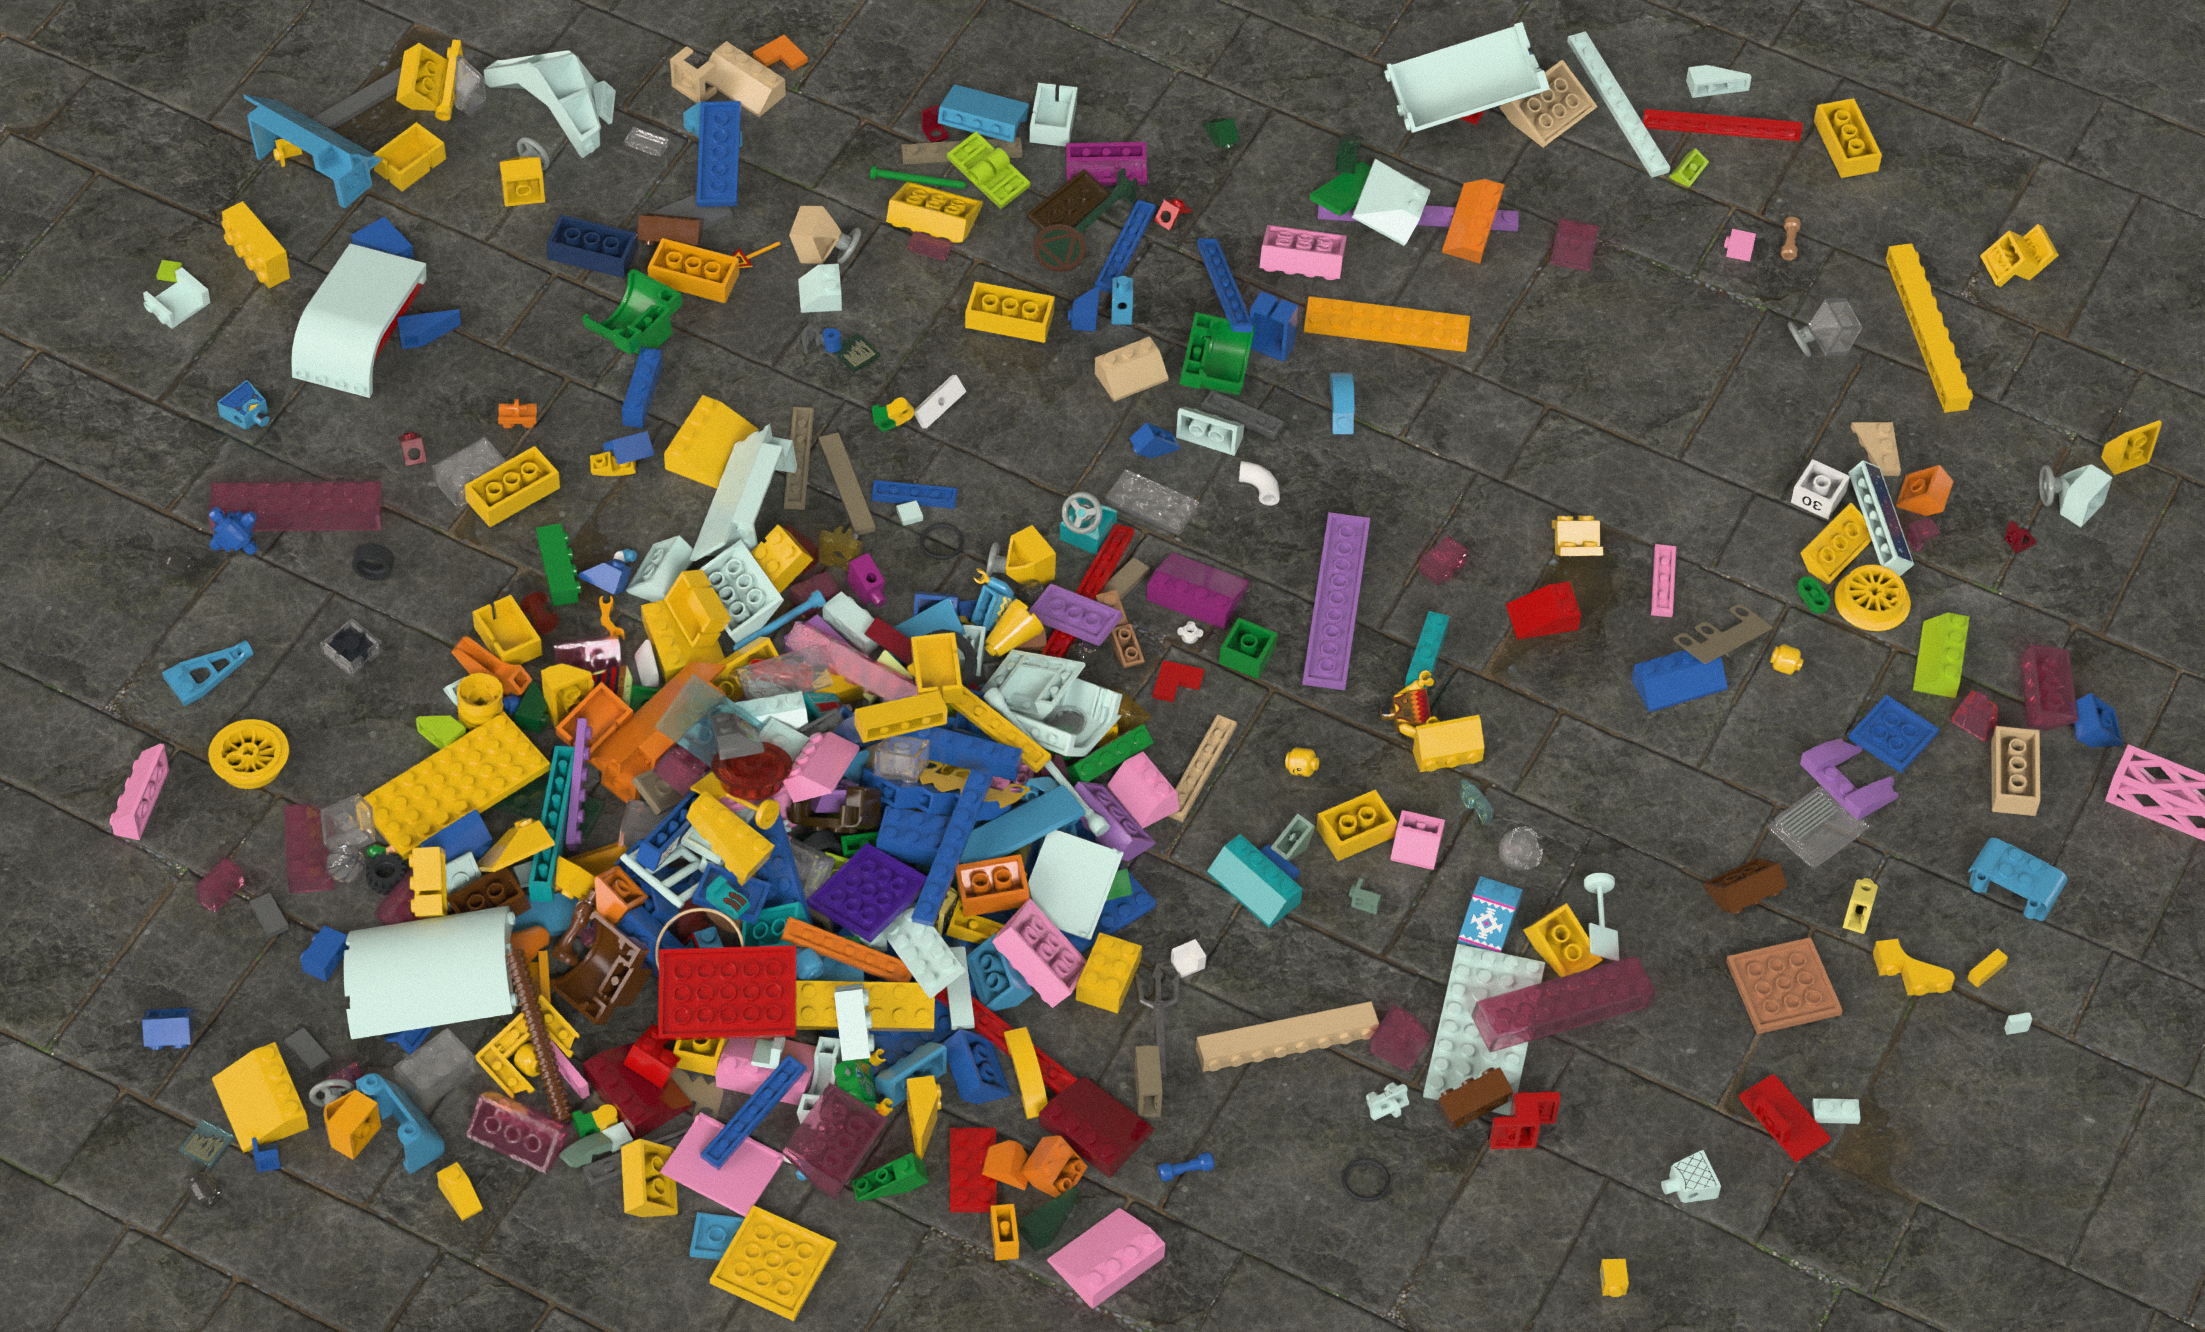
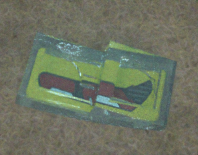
(1475, 799)

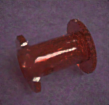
(535, 605)

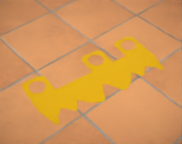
(950, 782)

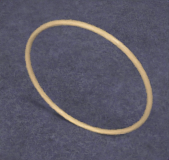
(689, 911)

